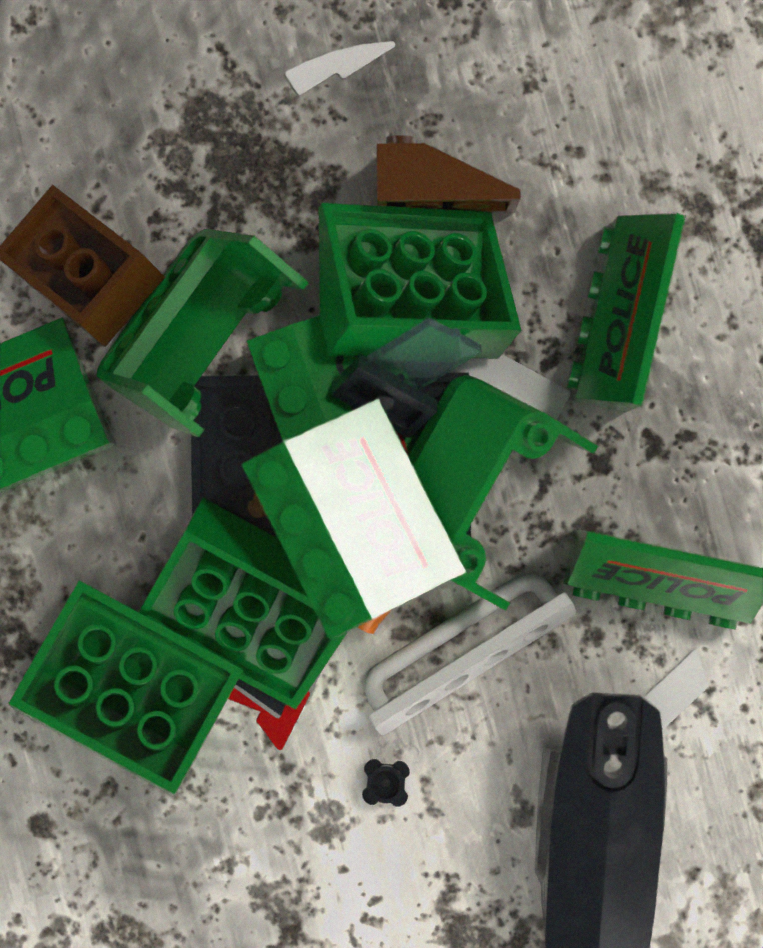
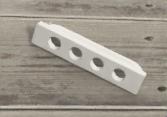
(393, 713)

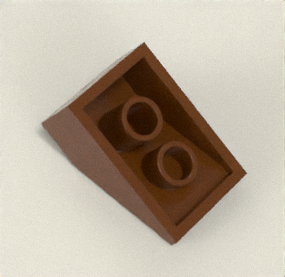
(430, 179)
(79, 265)

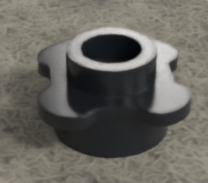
(394, 792)

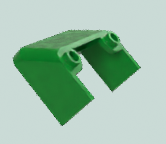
(189, 321)
(465, 452)

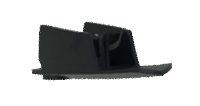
(601, 828)

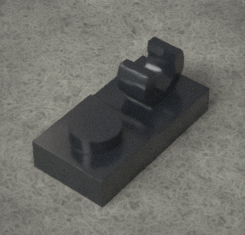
(404, 404)

